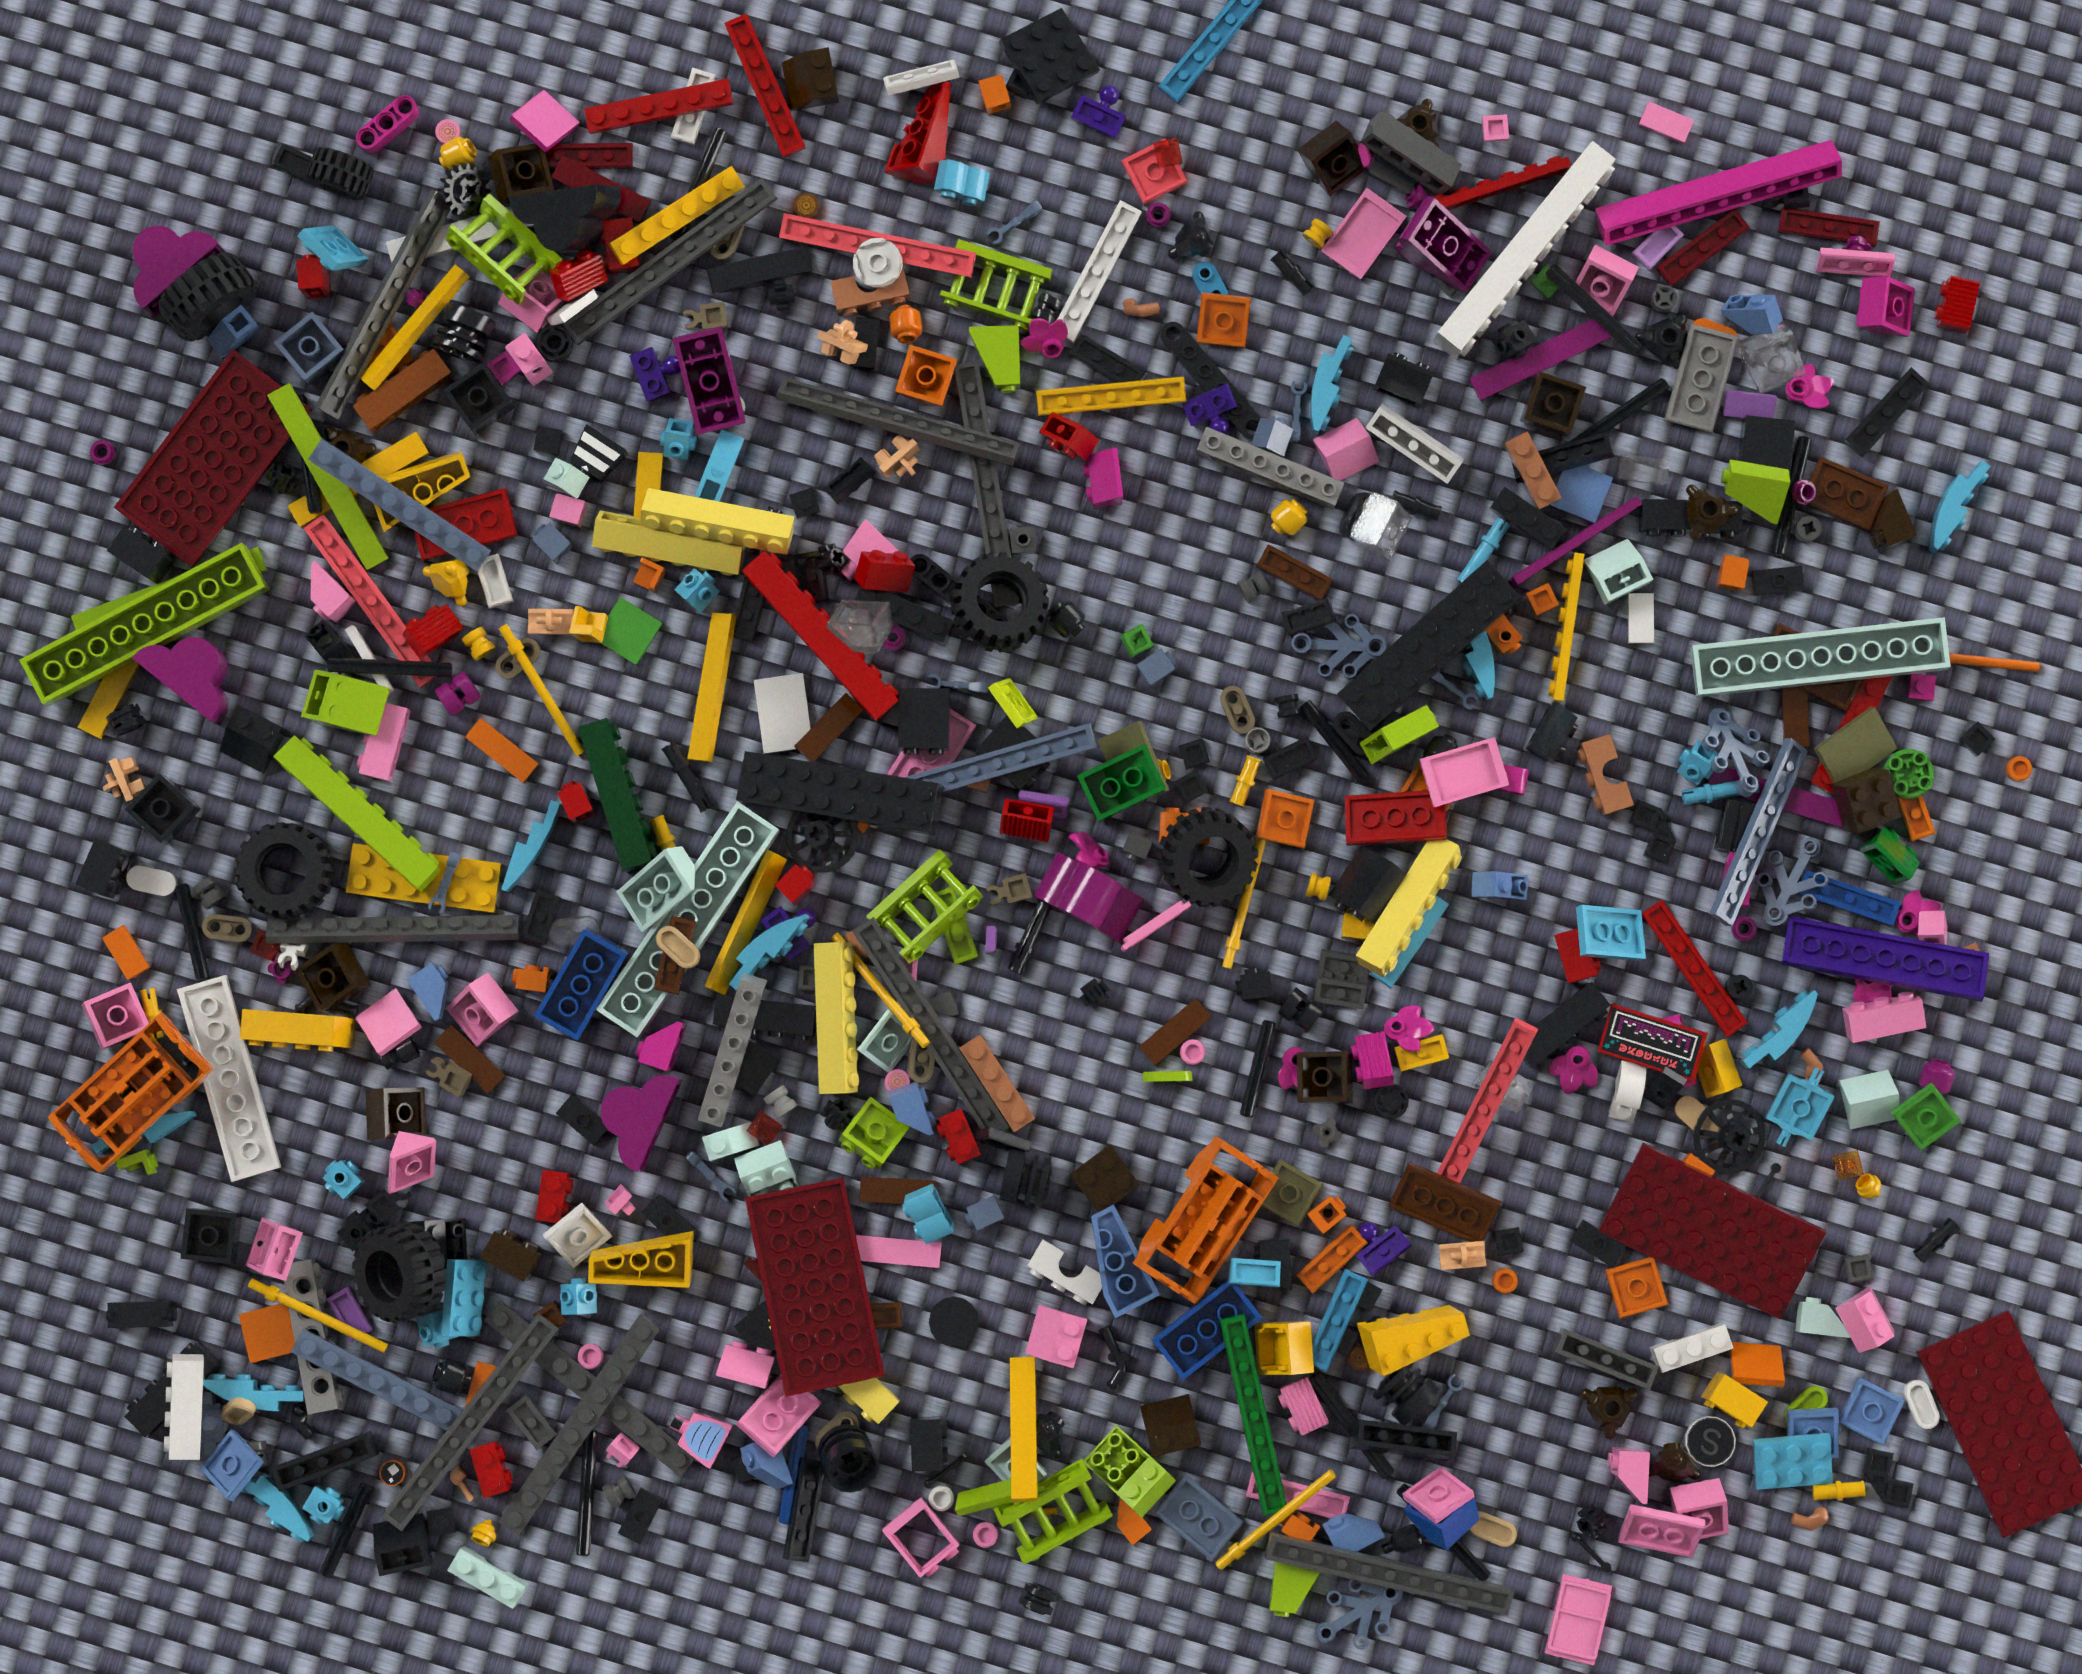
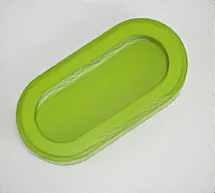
(1166, 1076)
(1809, 1398)

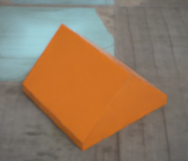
(925, 376)

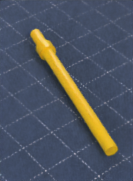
(516, 648)
(1233, 942)
(909, 1025)
(273, 1294)
(1238, 1549)

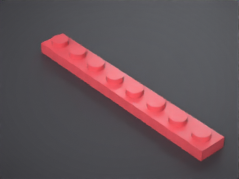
(850, 238)
(364, 591)
(1487, 1100)

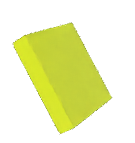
(1013, 702)

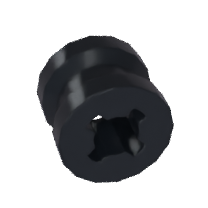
(1287, 706)
(1734, 986)

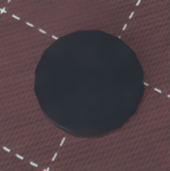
(953, 1321)

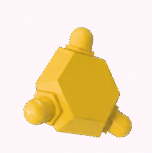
(449, 579)

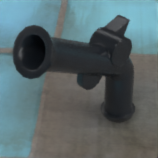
(343, 1007)
(1116, 1356)

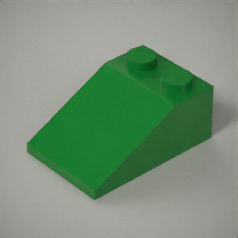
(1121, 782)
(1890, 856)

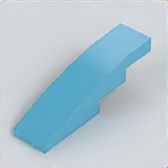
(525, 855)
(1417, 938)
(160, 1129)

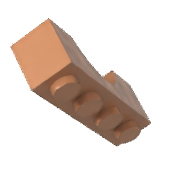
(997, 1083)

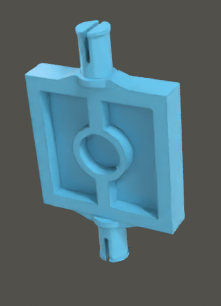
(1800, 1106)

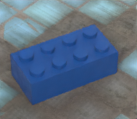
(581, 983)
(1197, 1332)

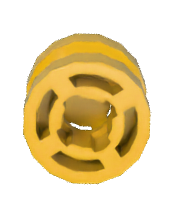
(479, 645)

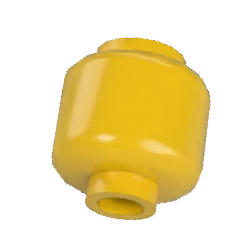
(457, 152)
(1288, 517)

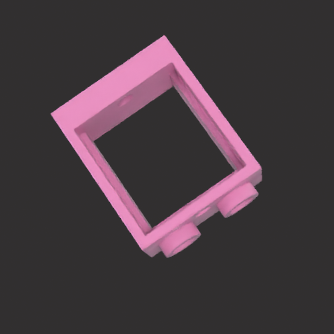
(277, 1249)
(905, 1516)

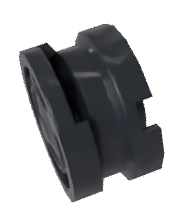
(126, 720)
(1390, 1101)

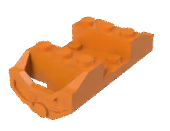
(123, 1119)
(1206, 1220)

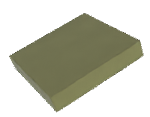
(1291, 1193)

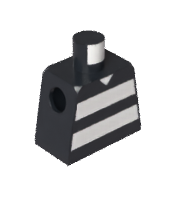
(597, 454)

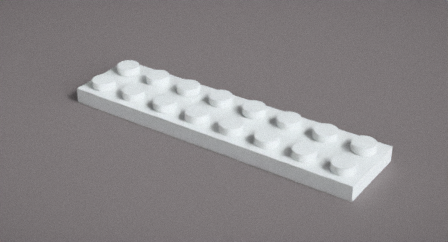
(233, 1084)

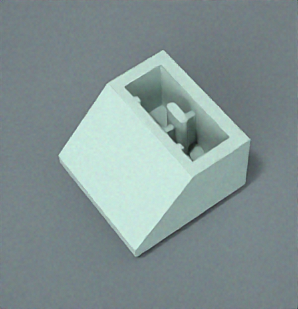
(1617, 571)
(766, 1170)

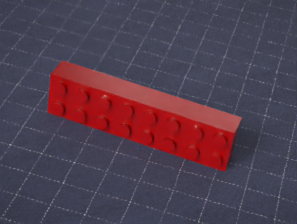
(811, 626)

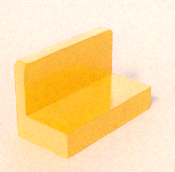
(1718, 1069)

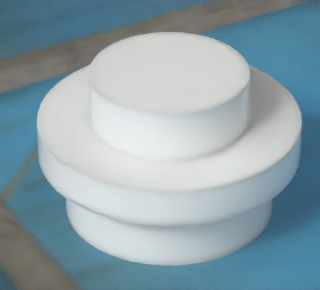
(941, 1498)

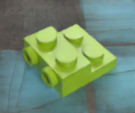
(873, 1134)

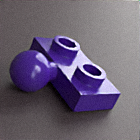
(1099, 115)
(651, 373)
(1210, 406)
(799, 943)
(1382, 1249)

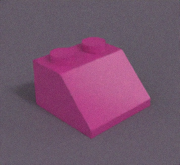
(1885, 306)
(1104, 478)
(662, 1047)

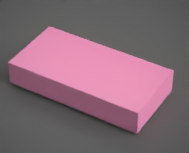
(1666, 122)

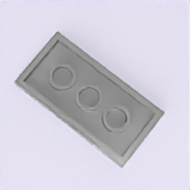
(1701, 378)

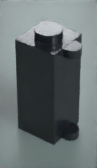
(141, 1314)

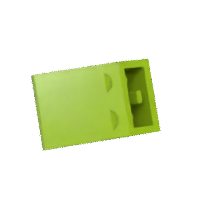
(345, 703)
(1129, 1471)

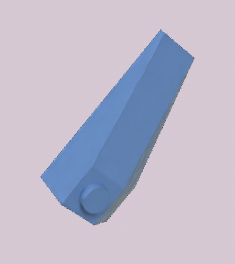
(1122, 1282)

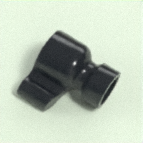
(403, 1052)

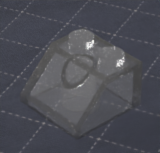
(1772, 358)
(1381, 525)
(862, 624)
(1516, 1093)

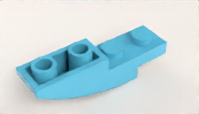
(1323, 392)
(719, 466)
(1949, 512)
(1481, 666)
(771, 942)
(1789, 1025)
(265, 1398)
(283, 1508)

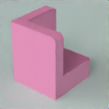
(568, 510)
(1932, 927)

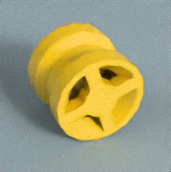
(1318, 233)
(1318, 886)

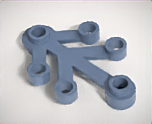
(1343, 646)
(1722, 722)
(1791, 885)
(1363, 1609)

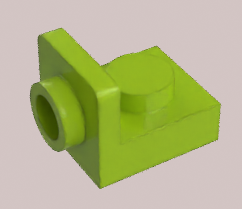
(134, 1161)

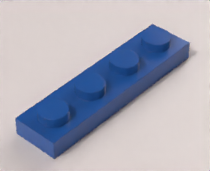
(1854, 899)

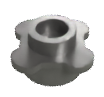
(1324, 1139)

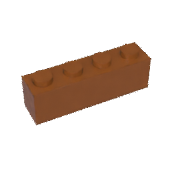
(403, 390)

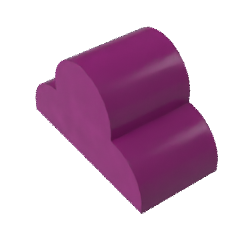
(1442, 246)
(164, 258)
(709, 380)
(193, 672)
(1089, 897)
(639, 1116)

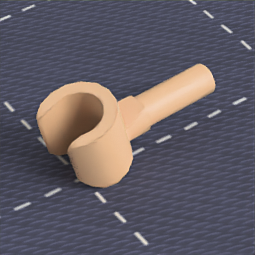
(456, 1477)

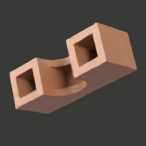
(850, 298)
(1532, 470)
(1609, 796)

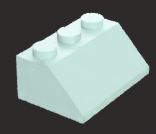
(658, 887)

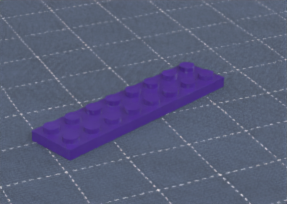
(1885, 958)

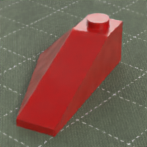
(925, 139)

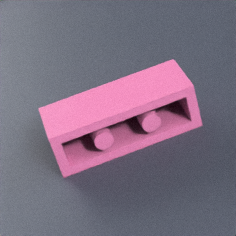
(384, 749)
(1884, 1017)

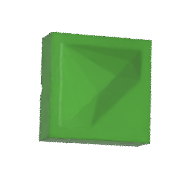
(1544, 283)
(1136, 640)

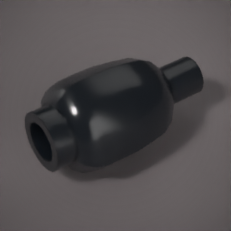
(1404, 1540)

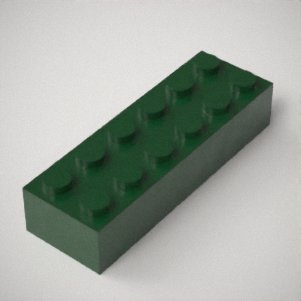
(617, 795)

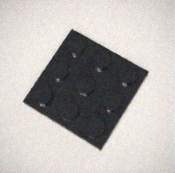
(1049, 56)

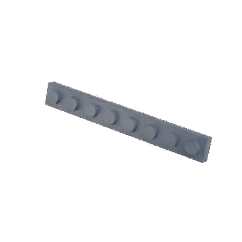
(399, 504)
(1011, 758)
(1758, 832)
(375, 1380)

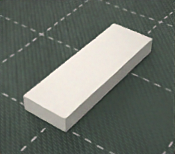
(921, 77)
(688, 126)
(366, 653)

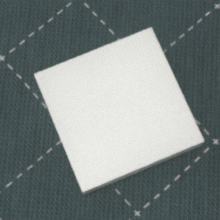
(577, 1235)

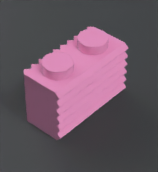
(1303, 1406)

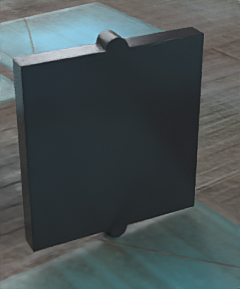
(755, 1068)
(756, 1329)

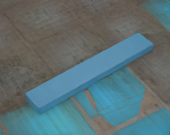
(1207, 47)

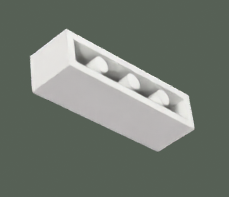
(1414, 443)
(185, 1406)

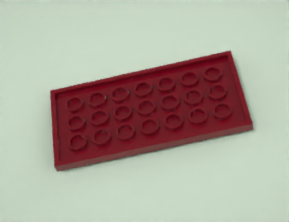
(208, 461)
(1711, 1231)
(814, 1287)
(2004, 1423)

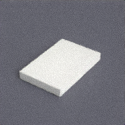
(782, 711)

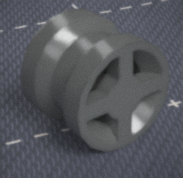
(1667, 295)
(1804, 533)

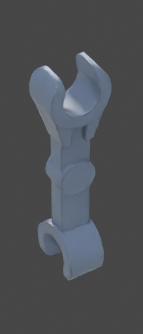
(1031, 211)
(1295, 437)
(1439, 678)
(977, 687)
(452, 863)
(710, 1175)
(1431, 1419)

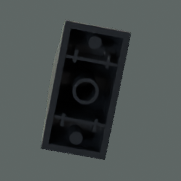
(568, 217)

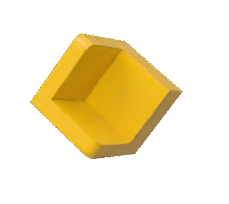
(588, 625)
(1355, 929)

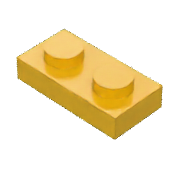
(1431, 1051)

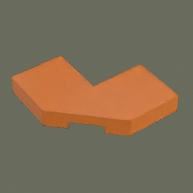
(1131, 1523)

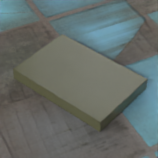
(1126, 740)
(1855, 746)

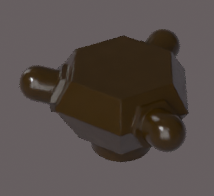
(1422, 121)
(350, 443)
(1706, 511)
(1609, 1407)
(1673, 1464)

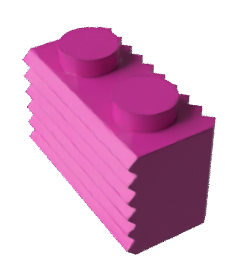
(1373, 1060)

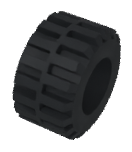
(339, 173)

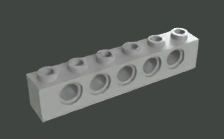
(1269, 468)
(732, 1050)
(310, 1374)

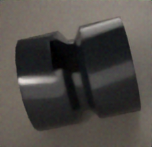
(1308, 1015)

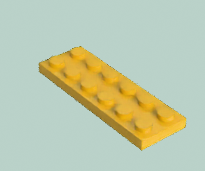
(471, 888)

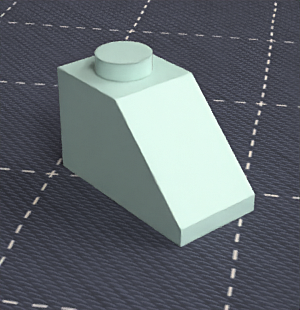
(565, 478)
(729, 1142)
(1818, 1319)

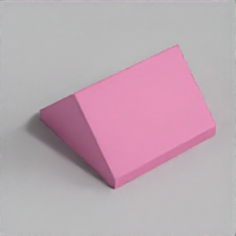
(1346, 450)
(411, 1161)

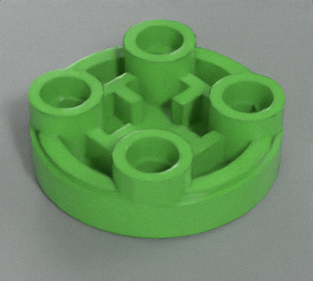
(1910, 773)

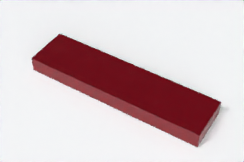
(593, 155)
(577, 175)
(1826, 226)
(1702, 248)

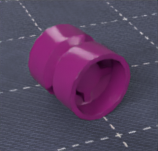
(451, 699)

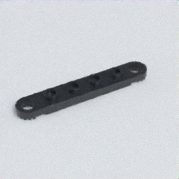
(1208, 375)

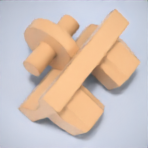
(842, 337)
(902, 460)
(550, 621)
(121, 770)
(1462, 1255)

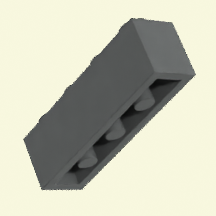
(1411, 153)
(1605, 1358)

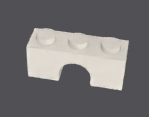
(1046, 1263)
(1691, 1348)

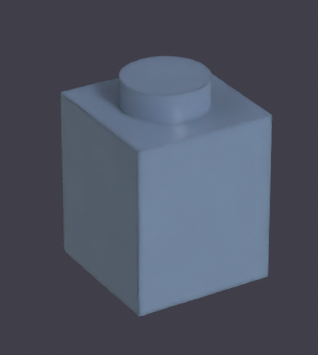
(1272, 435)
(552, 542)
(1156, 667)
(984, 1213)

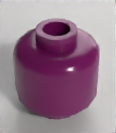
(1939, 1073)

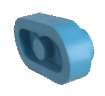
(1212, 283)

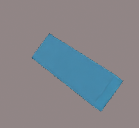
(1337, 1318)

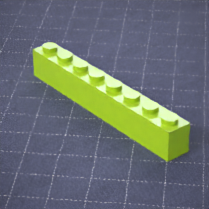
(357, 814)

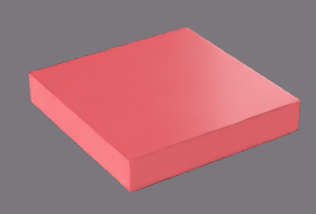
(1148, 179)

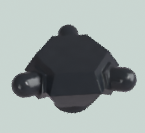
(1192, 238)
(1666, 339)
(1050, 1433)

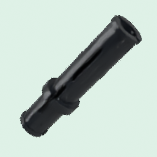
(687, 776)
(1029, 938)

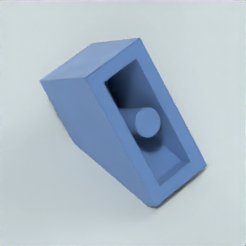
(431, 988)
(766, 1468)
(1352, 1531)

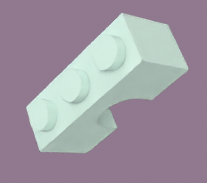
(487, 1578)

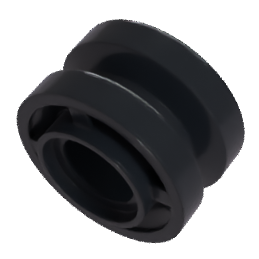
(555, 332)
(1038, 1598)

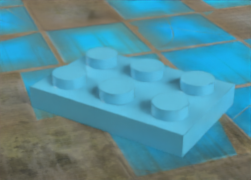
(332, 247)
(1610, 932)
(463, 1297)
(1792, 1461)

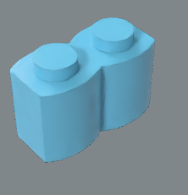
(962, 182)
(928, 1214)

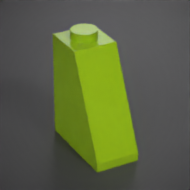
(999, 354)
(1757, 487)
(1399, 734)
(1289, 1588)

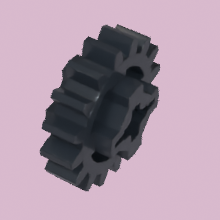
(464, 189)

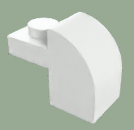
(1628, 1091)

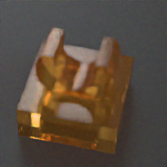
(1847, 1164)

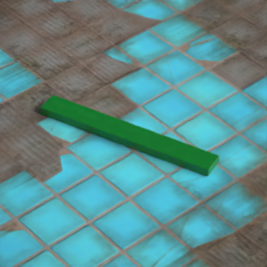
(1253, 1414)

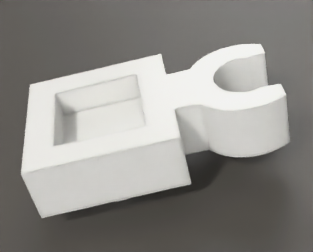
(291, 952)

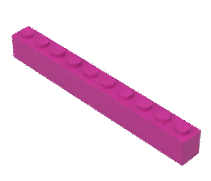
(1718, 192)

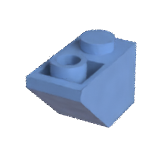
(1753, 312)
(233, 331)
(1499, 885)
(910, 1107)

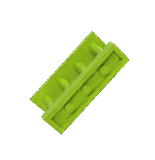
(510, 228)
(1014, 267)
(910, 889)
(1054, 1489)

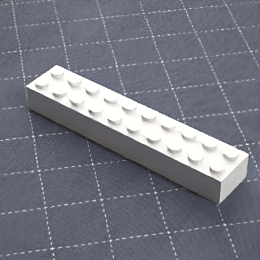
(1521, 254)

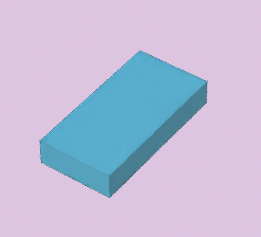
(1254, 1272)

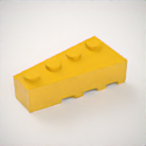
(426, 482)
(297, 1029)
(649, 1262)
(1410, 1337)

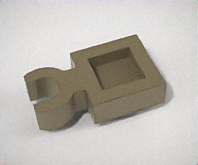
(710, 316)
(1015, 889)
(452, 1076)

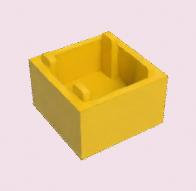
(1284, 1348)
(1734, 1400)

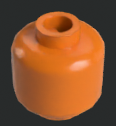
(905, 324)

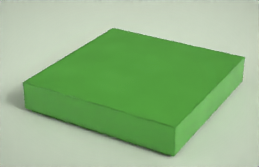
(630, 631)
(1925, 1116)

